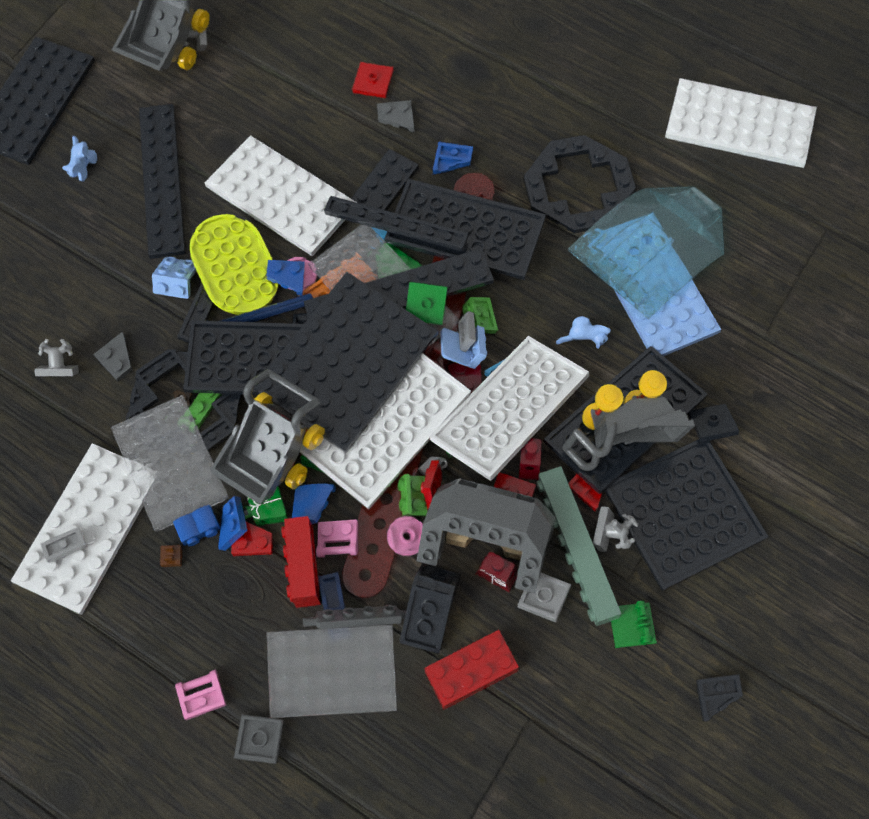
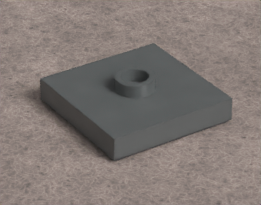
(259, 739)

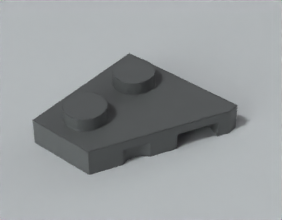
(396, 114)
(115, 357)

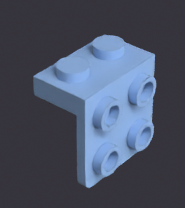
(173, 277)
(451, 348)

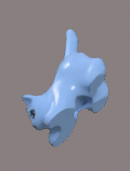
(80, 158)
(583, 330)

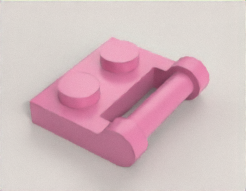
(337, 532)
(201, 701)

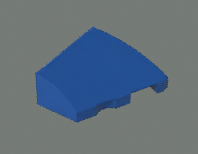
(311, 500)

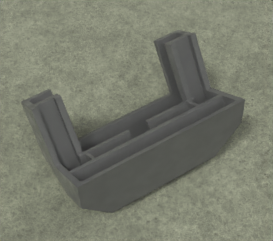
(492, 517)

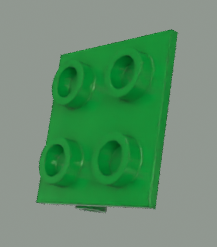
(634, 626)

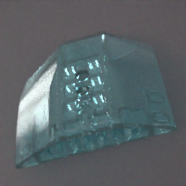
(685, 241)

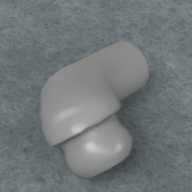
(443, 464)

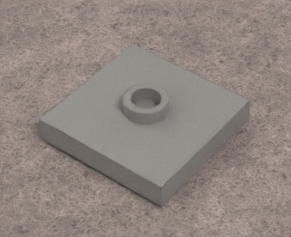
(547, 599)

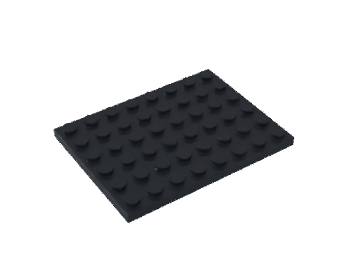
(348, 358)

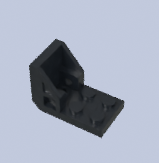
(429, 607)

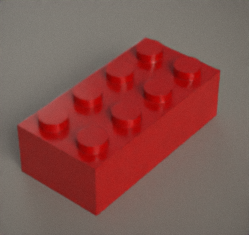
(301, 562)
(471, 669)

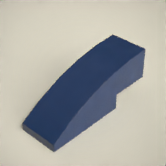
(331, 592)

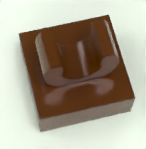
(171, 556)

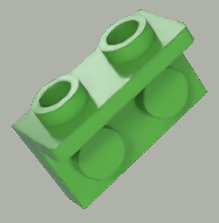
(482, 312)
(412, 500)

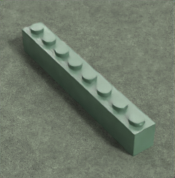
(579, 547)

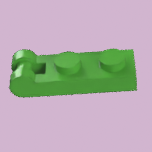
(202, 406)

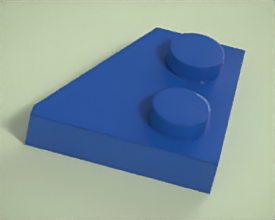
(451, 157)
(287, 274)
(232, 523)

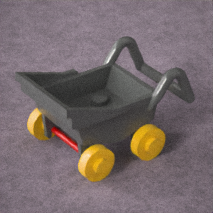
(159, 31)
(642, 418)
(267, 444)

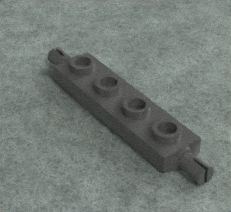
(356, 617)

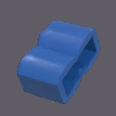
(197, 525)

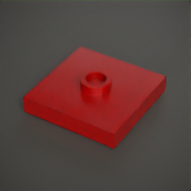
(373, 80)

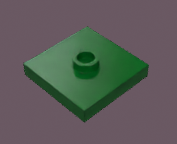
(427, 302)

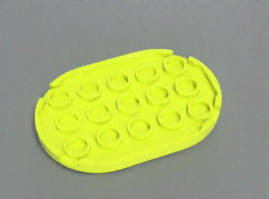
(232, 264)

